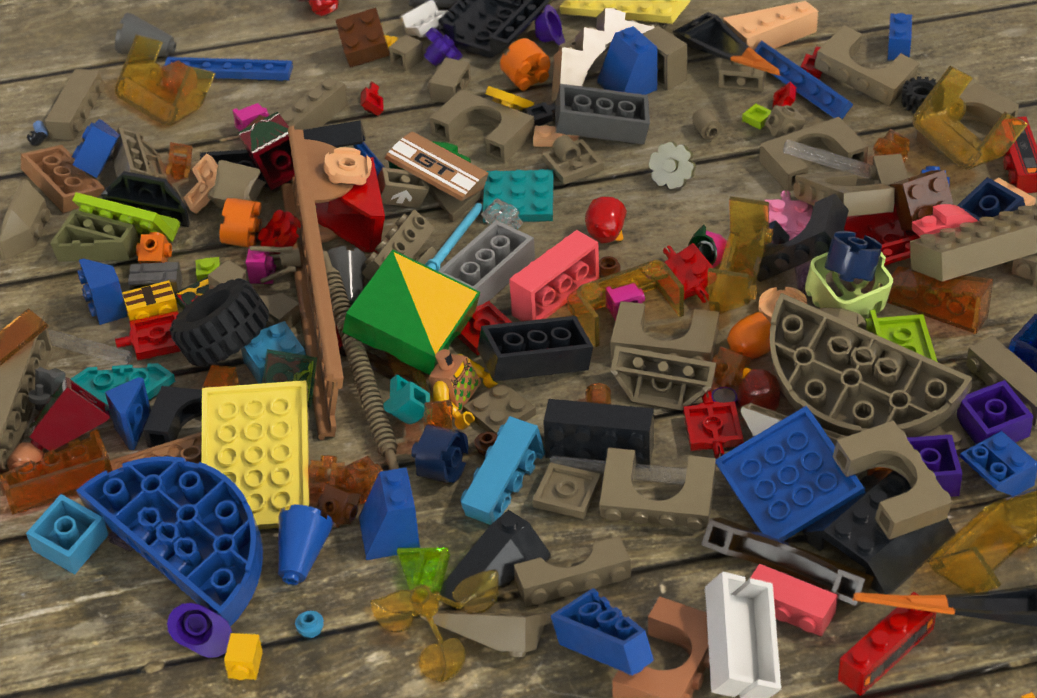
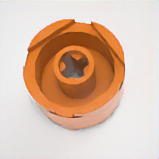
(525, 64)
(240, 222)

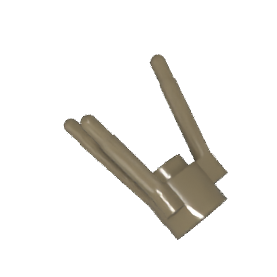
(289, 257)

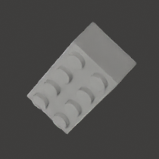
(491, 259)

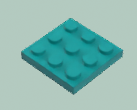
(525, 189)

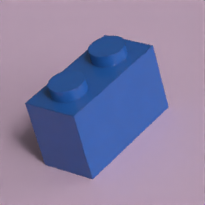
(899, 35)

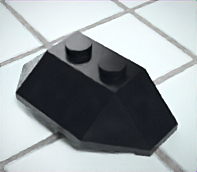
(147, 194)

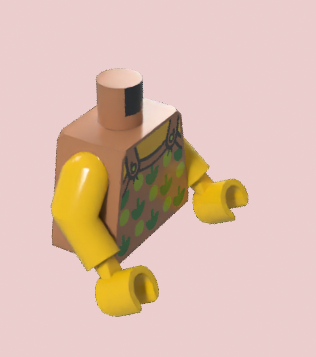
(457, 380)

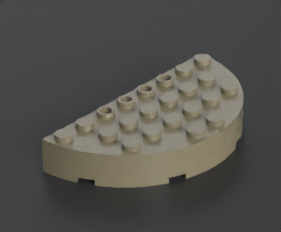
(858, 377)

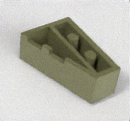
(94, 238)

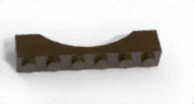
(786, 558)

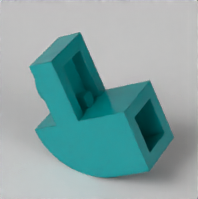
(406, 400)

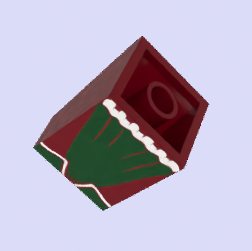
(270, 149)
(67, 416)

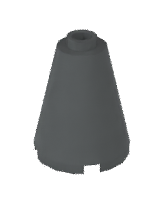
(135, 25)
(350, 266)

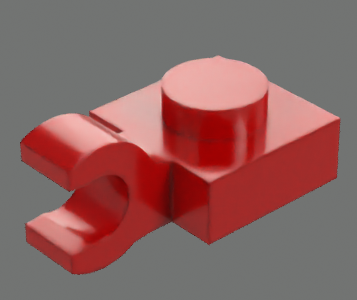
(808, 64)
(785, 95)
(371, 100)

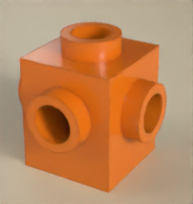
(153, 248)

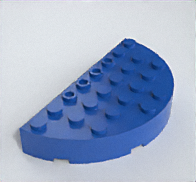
(186, 525)

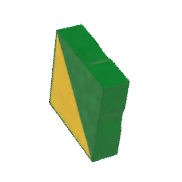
(410, 311)

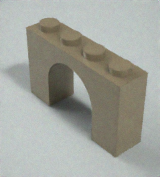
(880, 84)
(981, 106)
(465, 109)
(829, 136)
(857, 199)
(696, 344)
(889, 448)
(687, 508)

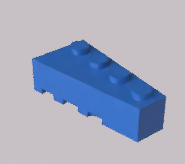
(602, 633)

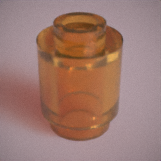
(598, 393)

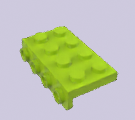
(143, 220)
(905, 331)

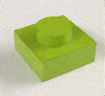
(756, 116)
(206, 266)

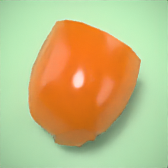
(751, 336)

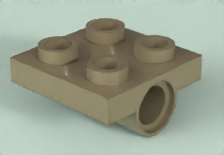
(572, 159)

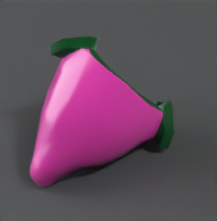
(710, 245)

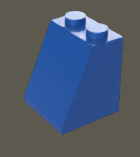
(630, 64)
(389, 516)

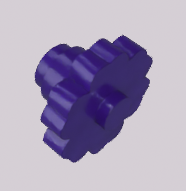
(440, 47)

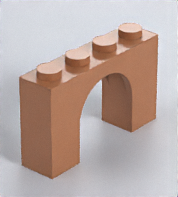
(679, 626)

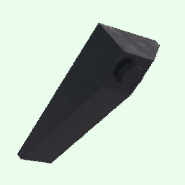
(501, 546)

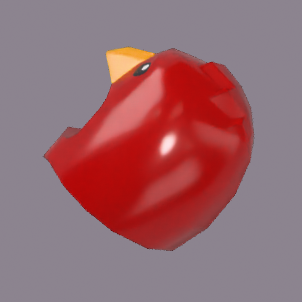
(605, 219)

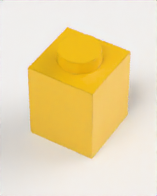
(243, 656)

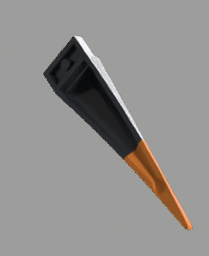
(714, 37)
(1005, 605)

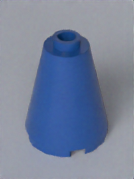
(300, 540)

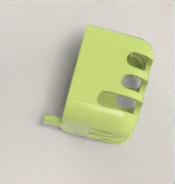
(853, 301)

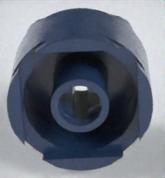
(853, 256)
(440, 454)

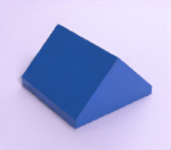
(129, 410)

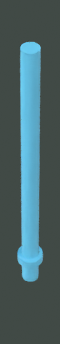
(455, 237)

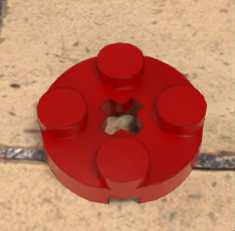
(280, 231)

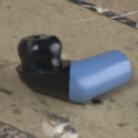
(39, 134)

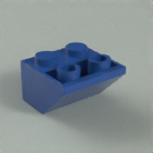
(96, 149)
(102, 291)
(1002, 464)

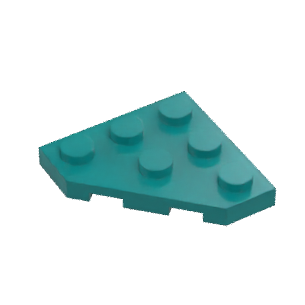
(100, 381)

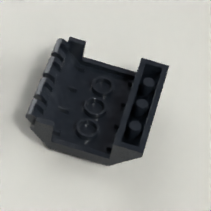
(489, 25)
(860, 537)

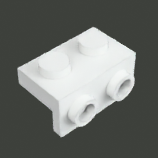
(421, 19)

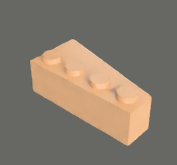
(774, 25)

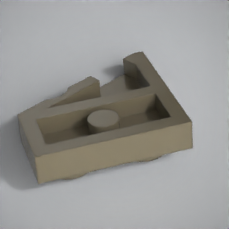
(452, 205)

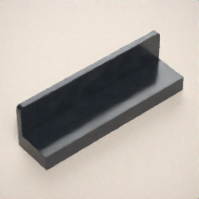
(338, 135)

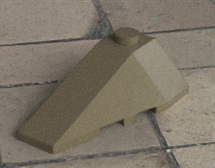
(504, 632)

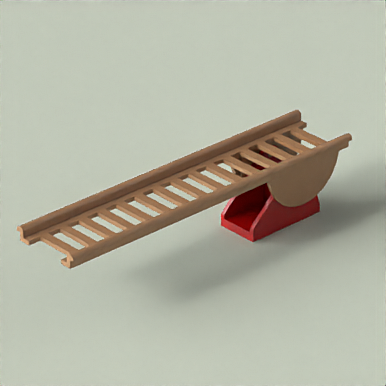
(324, 214)

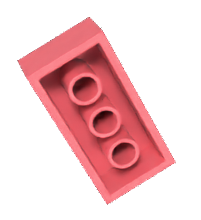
(549, 279)

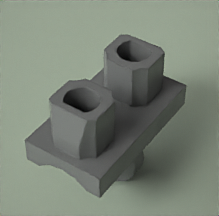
(45, 386)

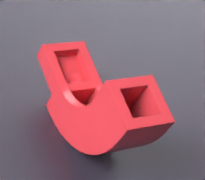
(943, 217)

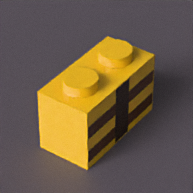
(150, 301)

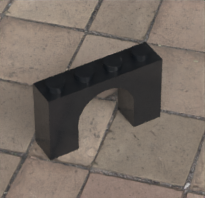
(782, 255)
(170, 413)

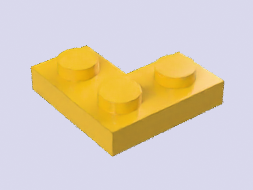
(508, 99)

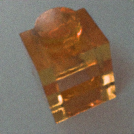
(179, 166)

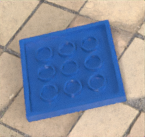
(788, 476)

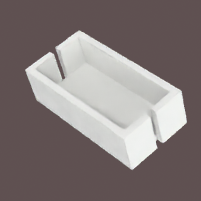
(742, 637)

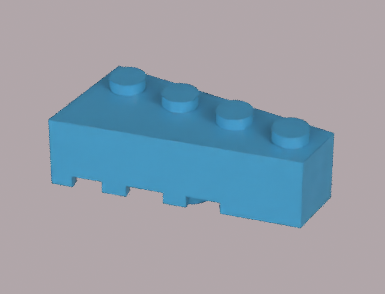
(503, 470)

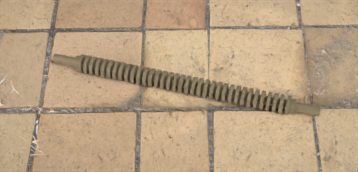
(361, 370)

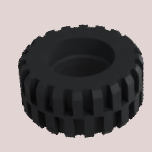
(219, 322)

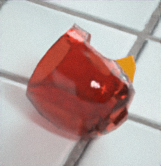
(759, 388)

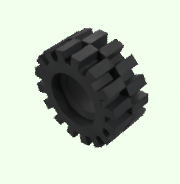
(915, 92)

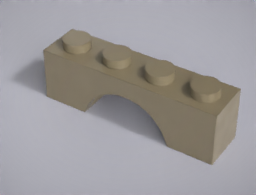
(280, 306)
(544, 582)

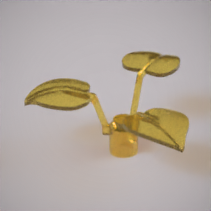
(396, 613)

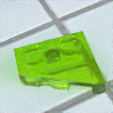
(424, 566)

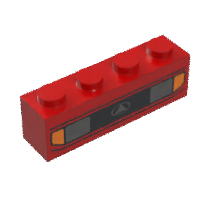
(1022, 161)
(884, 647)

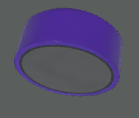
(724, 394)

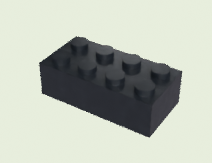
(535, 348)
(591, 428)

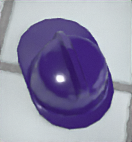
(549, 26)
(199, 629)

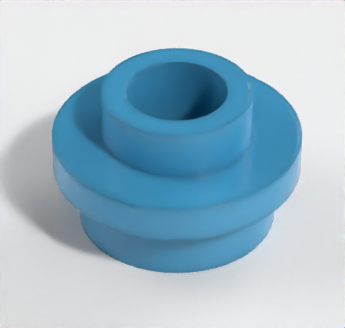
(309, 624)

